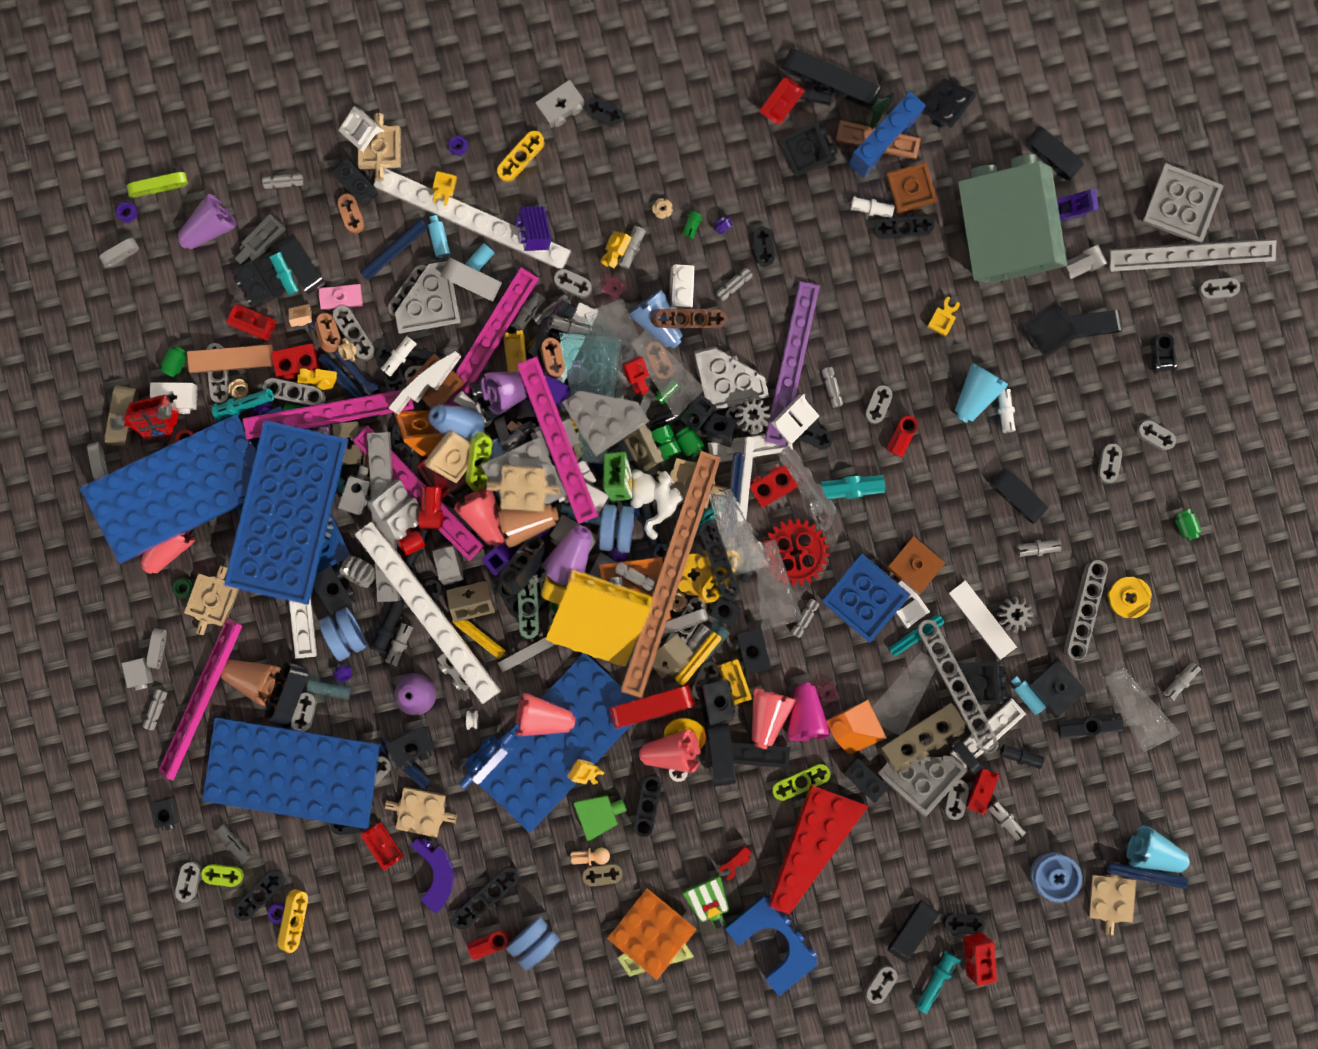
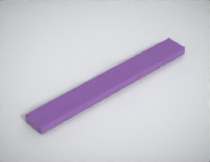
(793, 356)

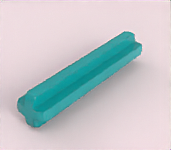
(913, 637)

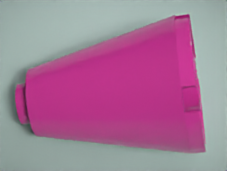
(807, 715)

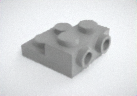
(394, 510)

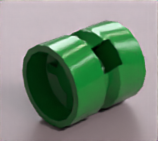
(663, 440)

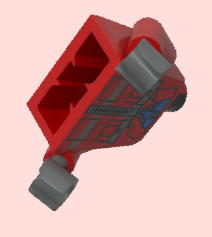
(149, 417)

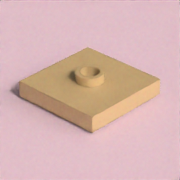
(450, 456)

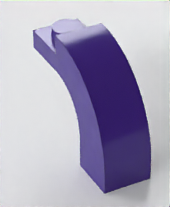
(1077, 205)
(502, 554)
(443, 874)

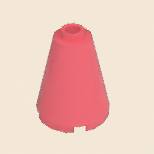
(482, 515)
(160, 556)
(769, 715)
(542, 717)
(672, 752)

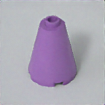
(206, 223)
(503, 390)
(569, 555)
(423, 694)

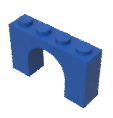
(874, 146)
(798, 958)

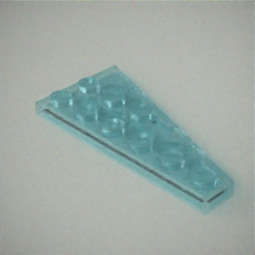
(591, 368)

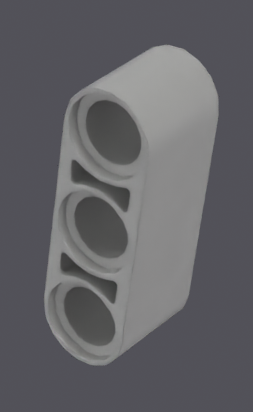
(471, 279)
(303, 397)

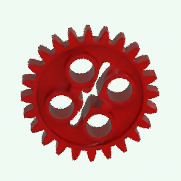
(814, 548)

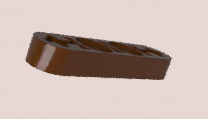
(688, 321)

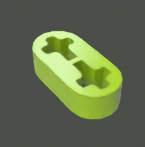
(222, 880)

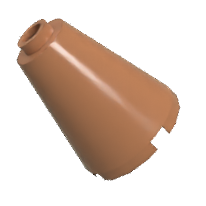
(525, 524)
(251, 679)

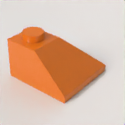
(418, 431)
(856, 727)

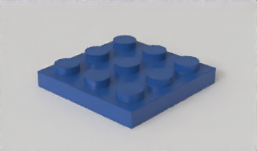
(866, 598)

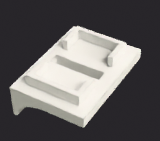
(359, 128)
(802, 412)
(913, 611)

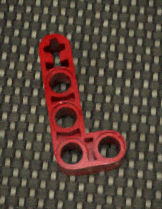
(652, 706)

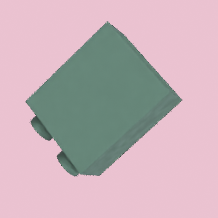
(1012, 220)

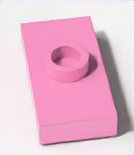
(340, 296)

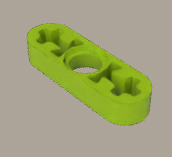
(157, 184)
(475, 453)
(813, 770)

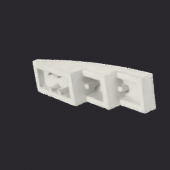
(431, 377)

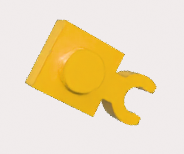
(443, 186)
(616, 246)
(942, 319)
(320, 378)
(584, 771)

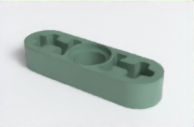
(533, 591)

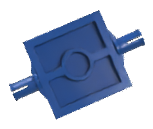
(485, 759)

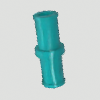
(283, 273)

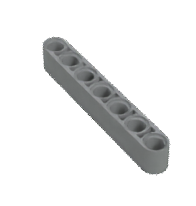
(965, 693)

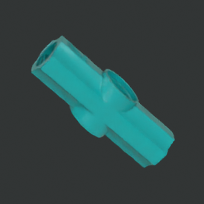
(853, 487)

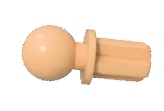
(600, 856)

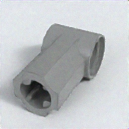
(1088, 261)

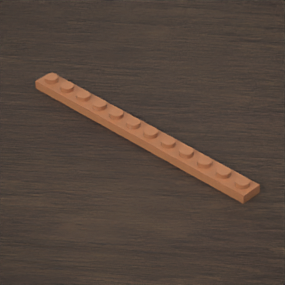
(671, 574)

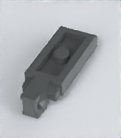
(260, 240)

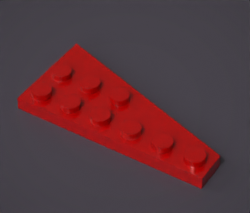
(817, 835)

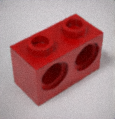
(295, 356)
(775, 490)
(980, 959)

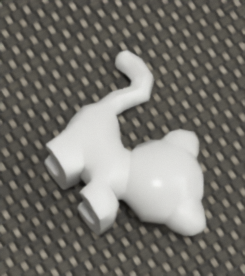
(646, 489)

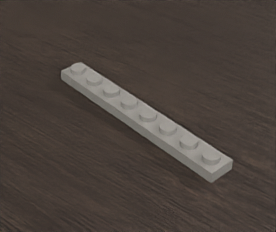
(1192, 255)
(380, 477)

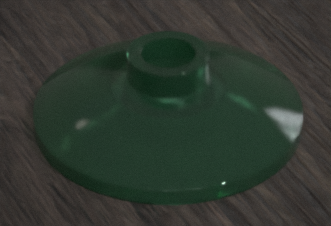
(879, 109)

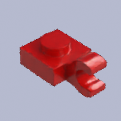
(635, 372)
(740, 857)

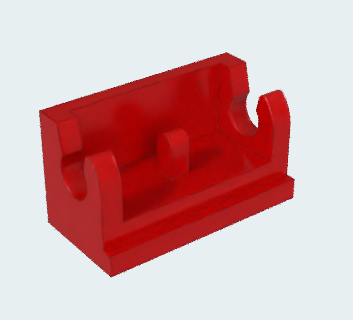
(782, 100)
(251, 322)
(982, 791)
(382, 846)

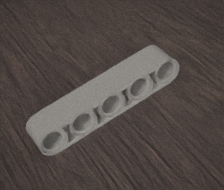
(1093, 604)

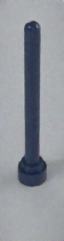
(368, 387)

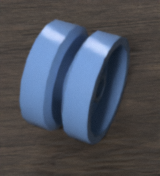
(614, 527)
(342, 634)
(1067, 882)
(534, 945)

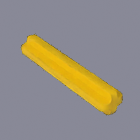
(481, 638)
(698, 658)

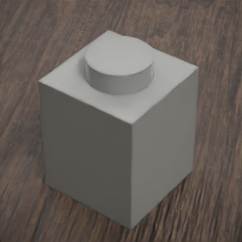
(137, 674)

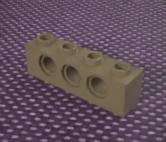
(947, 716)

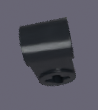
(1163, 355)

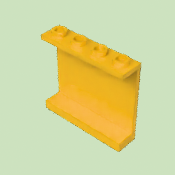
(599, 618)

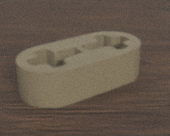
(601, 869)

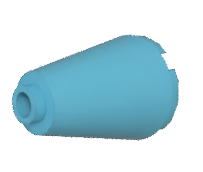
(978, 393)
(1155, 852)

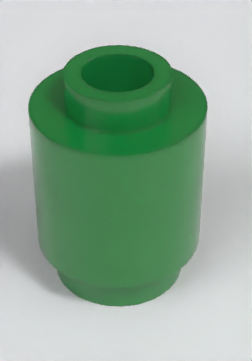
(173, 361)
(689, 442)
(1188, 525)

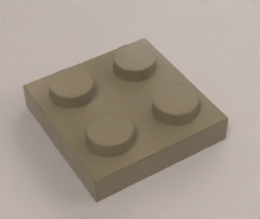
(643, 449)

